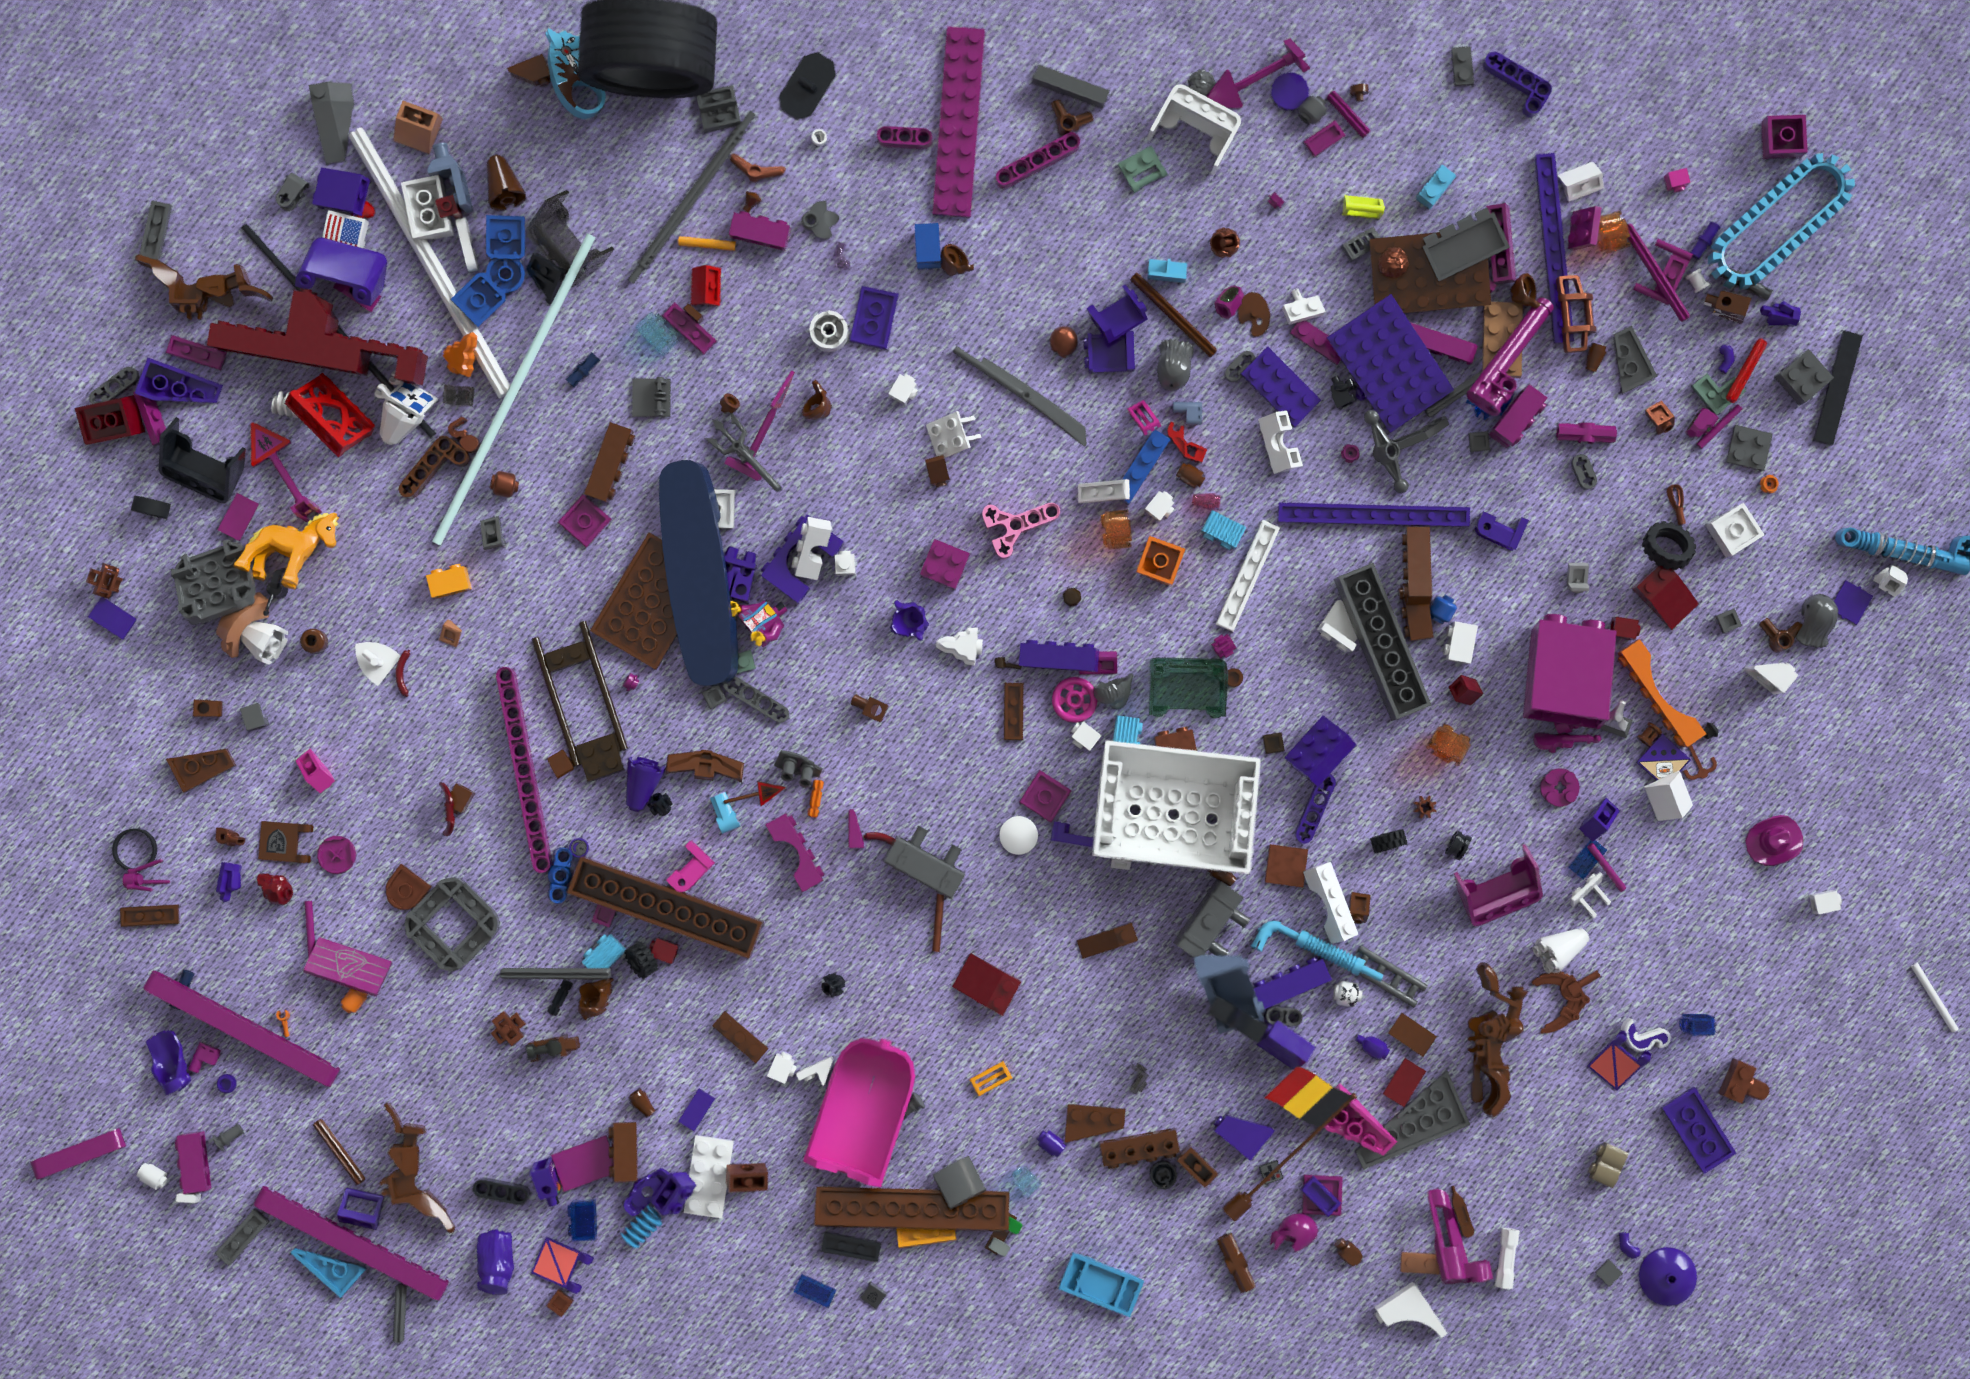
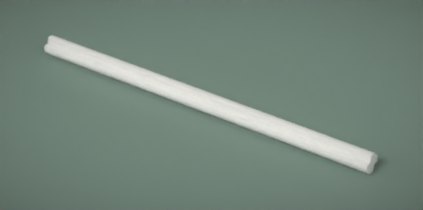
(428, 259)

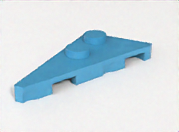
(332, 1272)

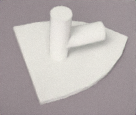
(375, 660)

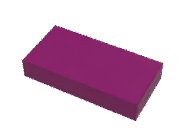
(1324, 138)

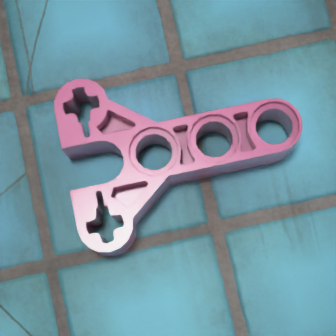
(1005, 519)

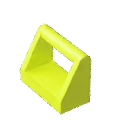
(1363, 207)

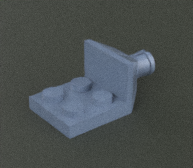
(448, 168)

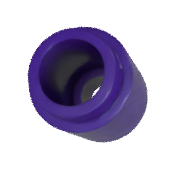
(1051, 1143)

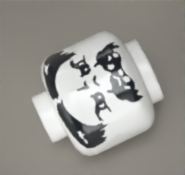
(1347, 994)

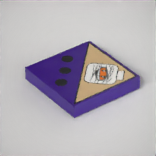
(1663, 758)

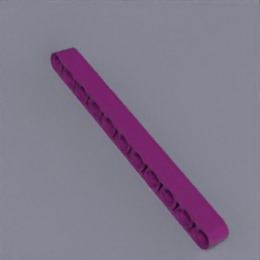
(530, 777)
(241, 1028)
(350, 1243)

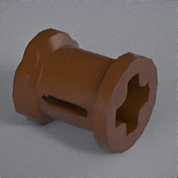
(1649, 734)

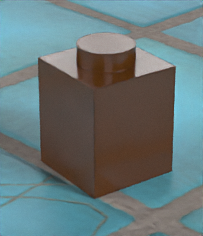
(461, 797)

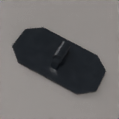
(807, 85)

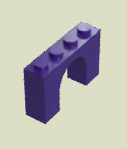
(778, 572)

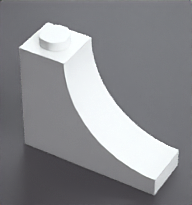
(1408, 1305)

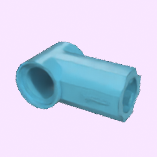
(725, 815)

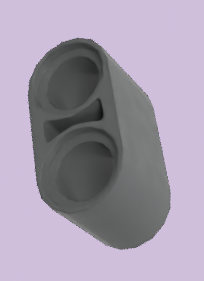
(1283, 1015)

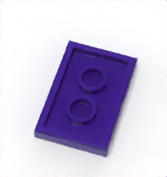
(874, 317)

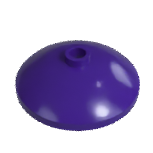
(1659, 1267)

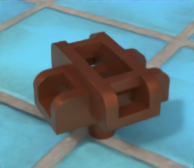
(103, 579)
(507, 1028)

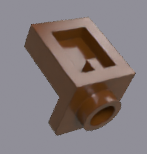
(1359, 907)

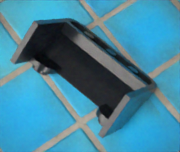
(196, 470)

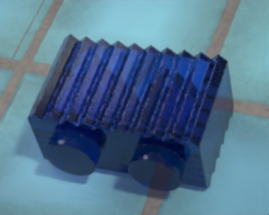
(1698, 1024)
(583, 1220)

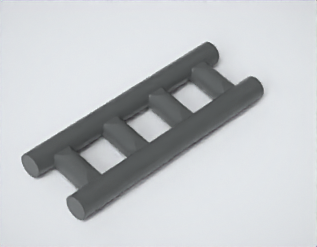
(1400, 974)

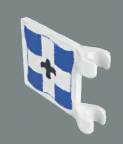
(407, 396)

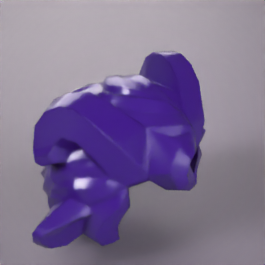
(909, 620)

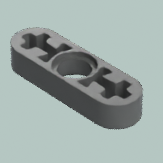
(106, 385)

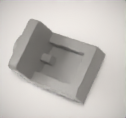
(1578, 577)

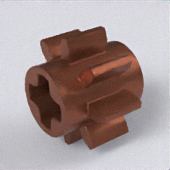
(1419, 809)

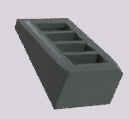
(1349, 252)

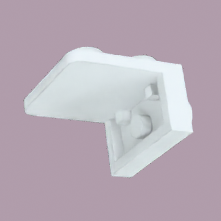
(1338, 628)

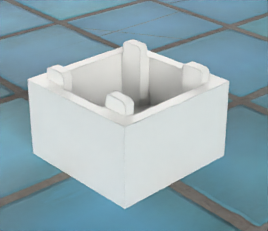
(1734, 530)

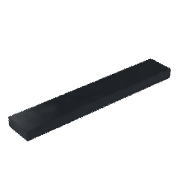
(1838, 388)

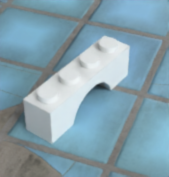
(1339, 920)

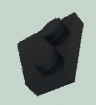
(546, 275)

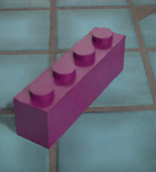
(1503, 263)

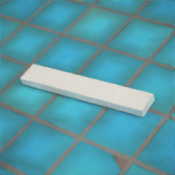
(1247, 576)

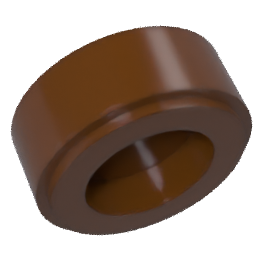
(1235, 677)

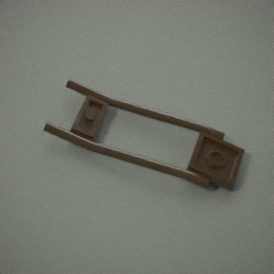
(599, 756)

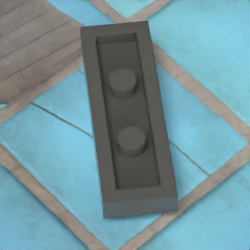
(155, 230)
(242, 1237)

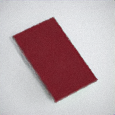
(1404, 1082)

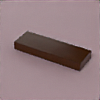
(1013, 711)
(149, 915)

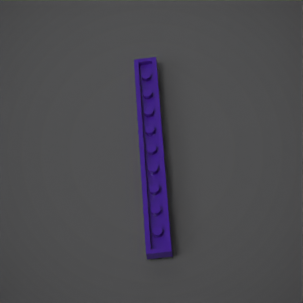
(1552, 237)
(1374, 514)

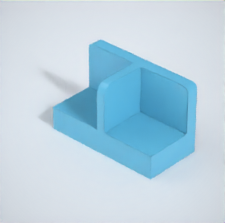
(1167, 271)

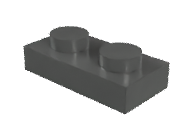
(1462, 66)

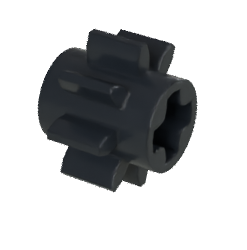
(660, 804)
(833, 985)

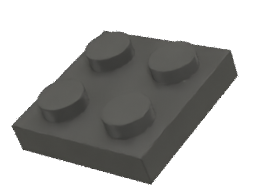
(1749, 447)

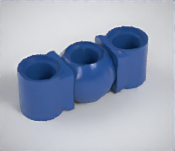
(559, 884)

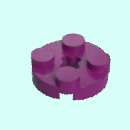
(1551, 779)

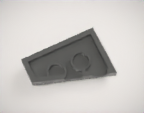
(1632, 360)

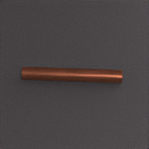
(938, 922)

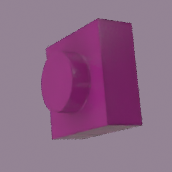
(603, 915)

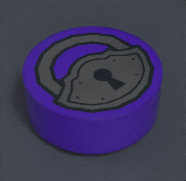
(579, 847)

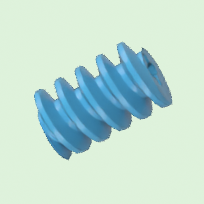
(642, 1227)

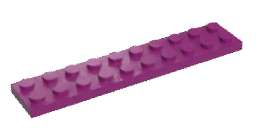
(958, 121)

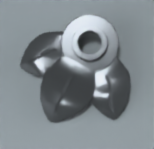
(823, 220)

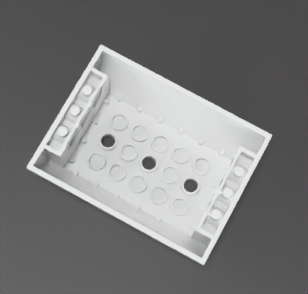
(1183, 782)

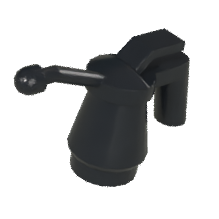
(275, 588)

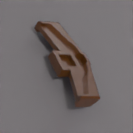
(705, 764)

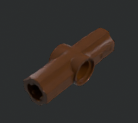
(1236, 1262)

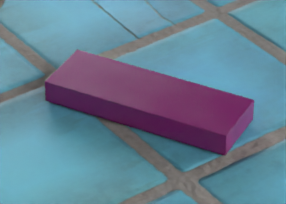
(689, 328)
(196, 352)

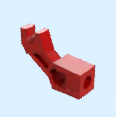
(1178, 439)

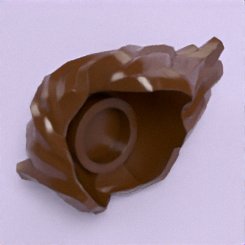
(594, 998)

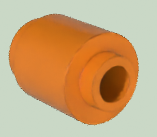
(353, 1000)

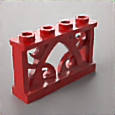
(333, 397)

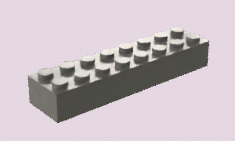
(1382, 642)

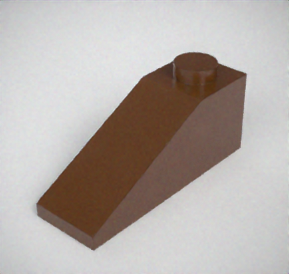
(1107, 940)

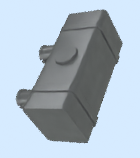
(924, 867)
(1209, 920)

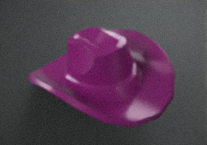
(1774, 841)

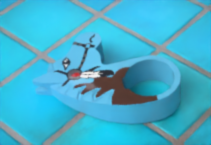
(563, 70)

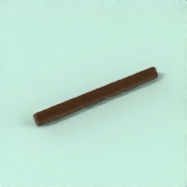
(1173, 314)

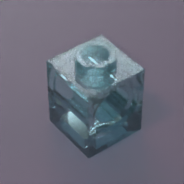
(1025, 1180)

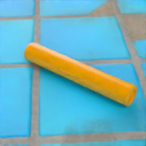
(707, 243)

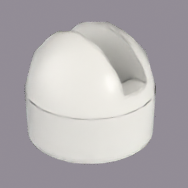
(822, 137)

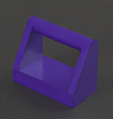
(357, 1218)

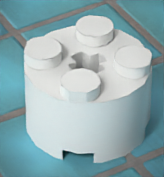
(828, 320)

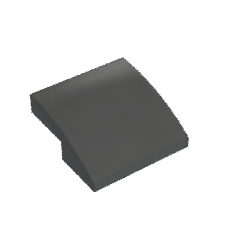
(719, 109)
(959, 1182)

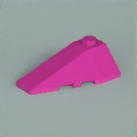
(1360, 1126)

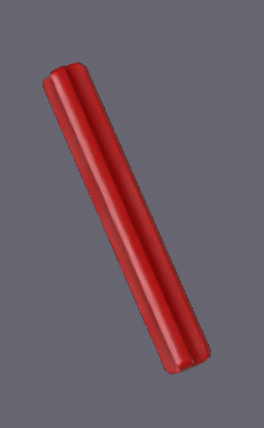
(1746, 370)

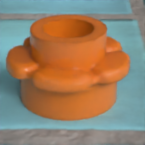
(1769, 479)

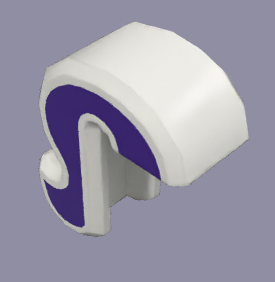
(1646, 1040)

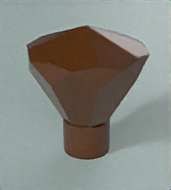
(751, 200)

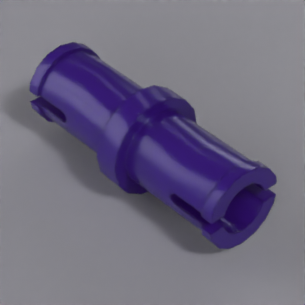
(1705, 240)

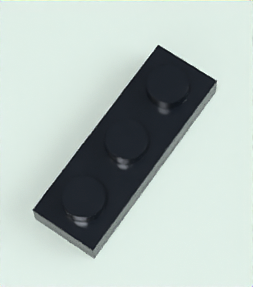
(851, 1246)

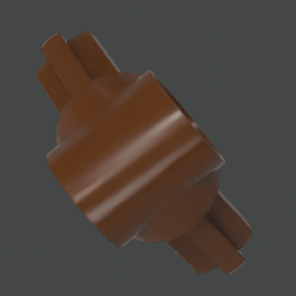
(1064, 117)
(1774, 634)

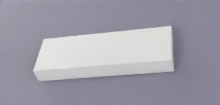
(1103, 491)

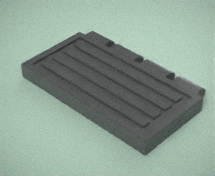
(1465, 246)

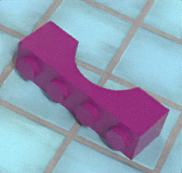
(807, 873)

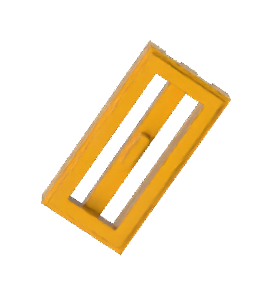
(976, 1086)

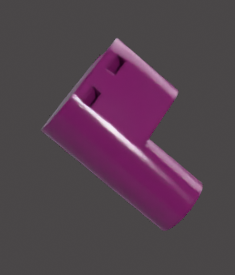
(206, 1054)

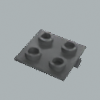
(651, 397)

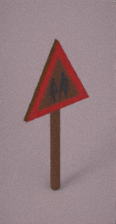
(765, 792)

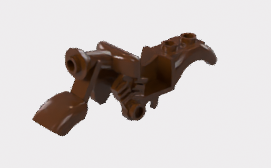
(1489, 1035)

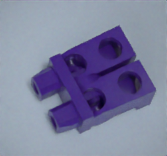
(742, 572)

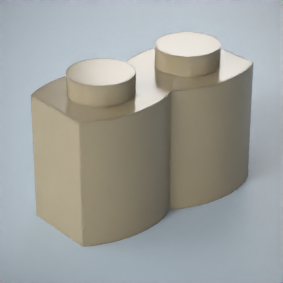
(1608, 1164)

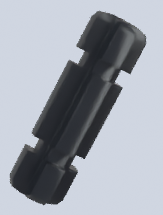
(560, 997)

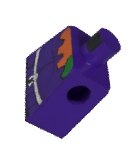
(546, 1181)

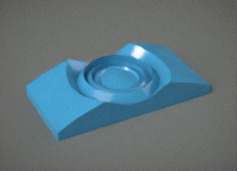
(1101, 1284)

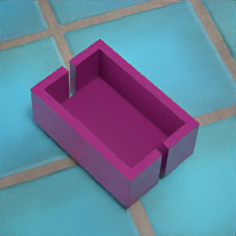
(1518, 416)

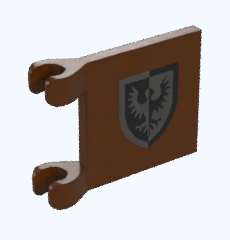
(280, 841)

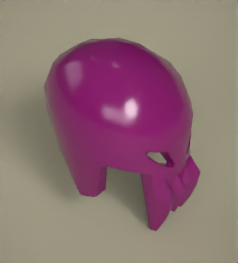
(1296, 1229)

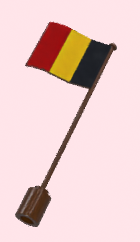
(1309, 1100)

